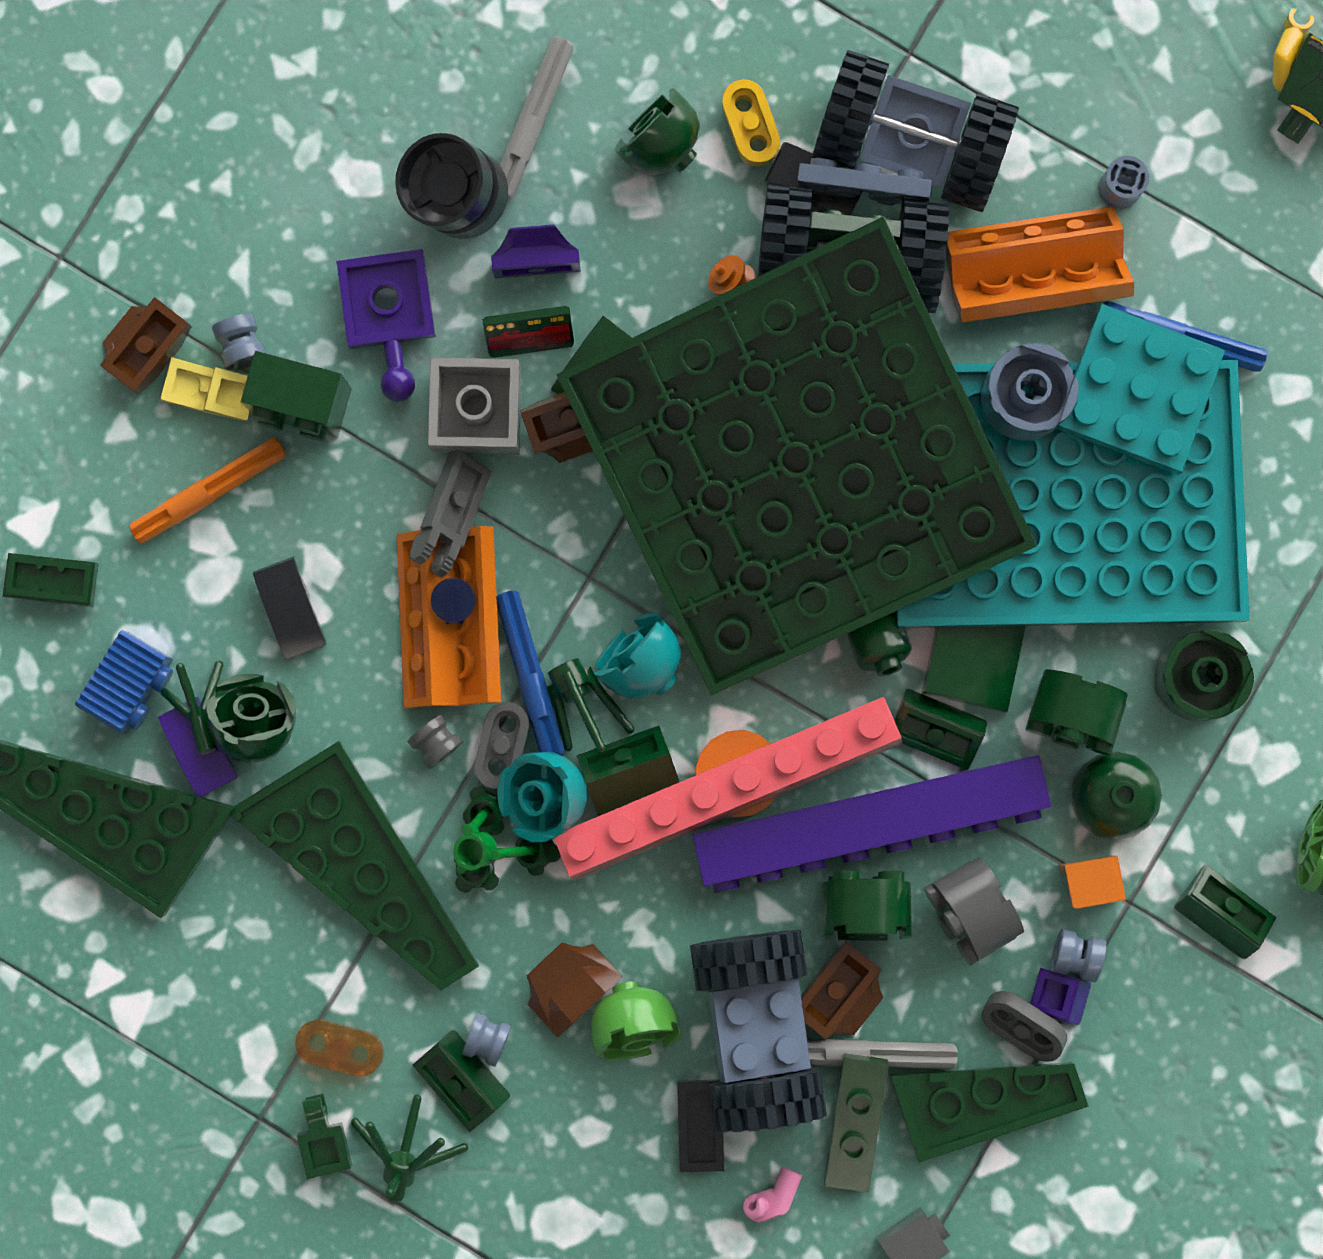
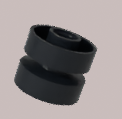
(451, 186)

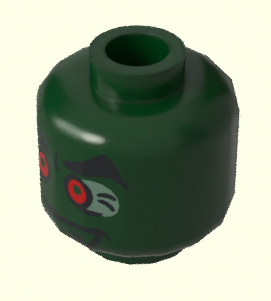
(880, 645)

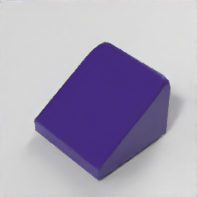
(1060, 996)

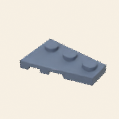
(886, 189)

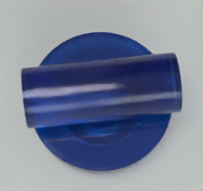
(453, 600)

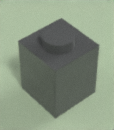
(915, 1237)

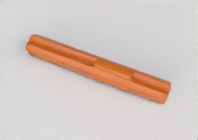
(207, 490)

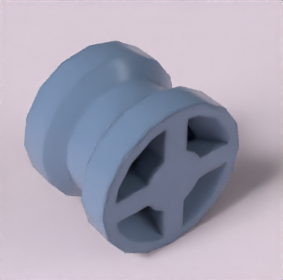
(486, 1039)

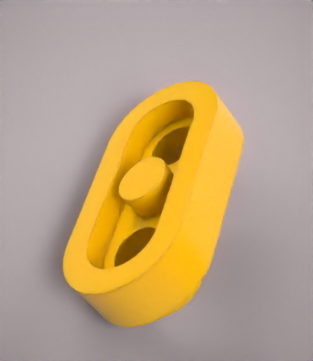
(751, 124)

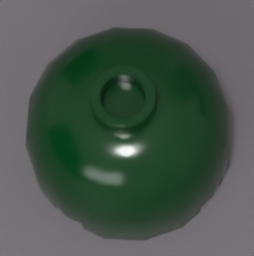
(662, 136)
(250, 717)
(1116, 795)

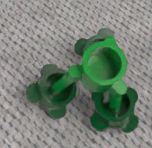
(478, 851)

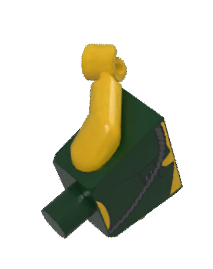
(1299, 77)

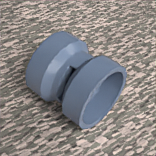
(1117, 189)
(237, 340)
(1078, 955)

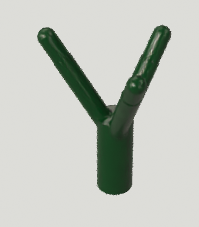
(193, 713)

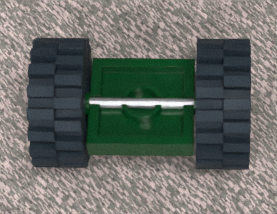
(918, 234)

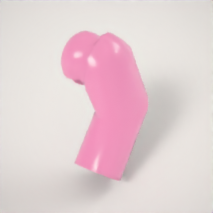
(774, 1201)

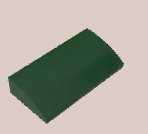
(974, 665)

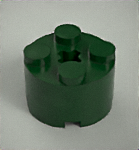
(1227, 668)
(1077, 711)
(866, 906)

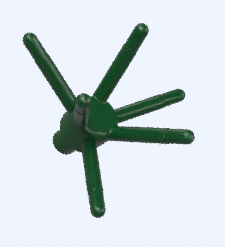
(401, 1165)

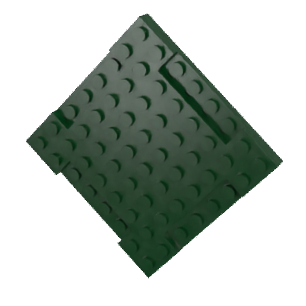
(797, 457)

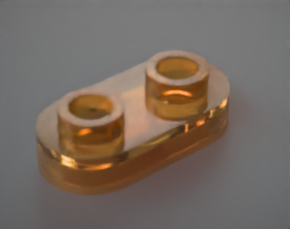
(339, 1047)

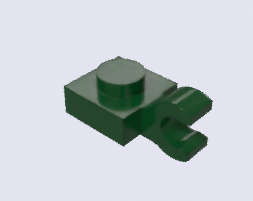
(323, 1145)

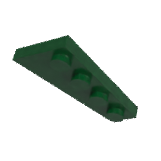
(975, 1105)

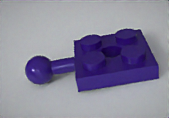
(407, 321)

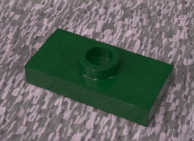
(50, 579)

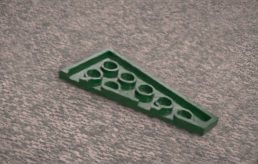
(113, 824)
(346, 846)

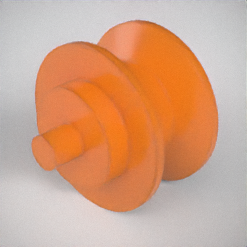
(729, 274)

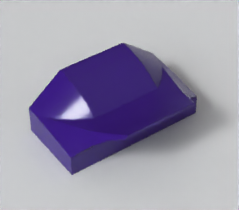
(535, 252)

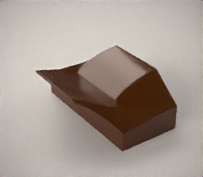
(144, 344)
(555, 428)
(569, 984)
(842, 993)

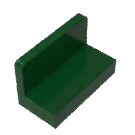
(628, 770)

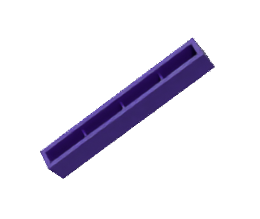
(871, 821)

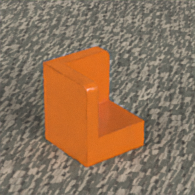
(1094, 881)

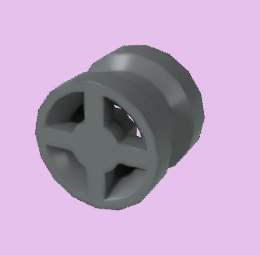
(435, 741)

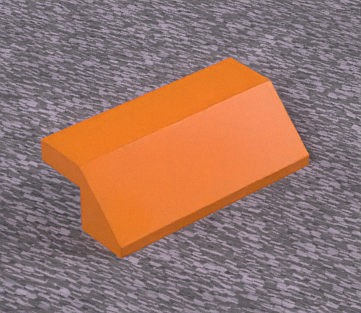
(1038, 264)
(444, 661)

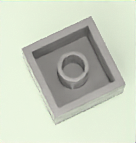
(475, 405)

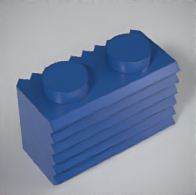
(125, 683)

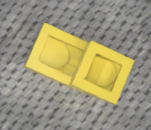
(205, 389)

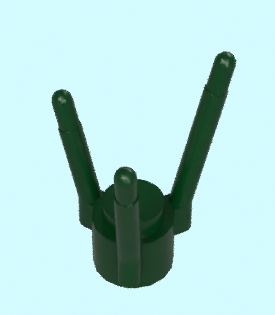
(571, 682)

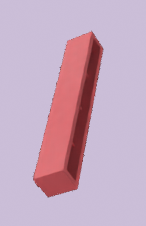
(728, 789)

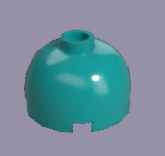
(641, 661)
(542, 795)

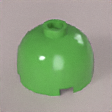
(632, 1022)

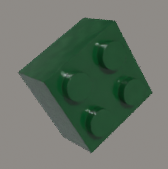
(295, 395)

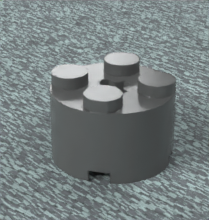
(974, 910)

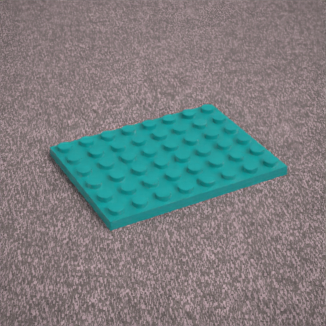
(1111, 530)

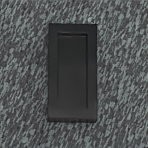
(699, 1144)

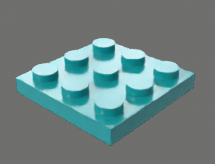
(1141, 389)

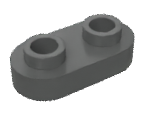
(500, 745)
(1024, 1026)

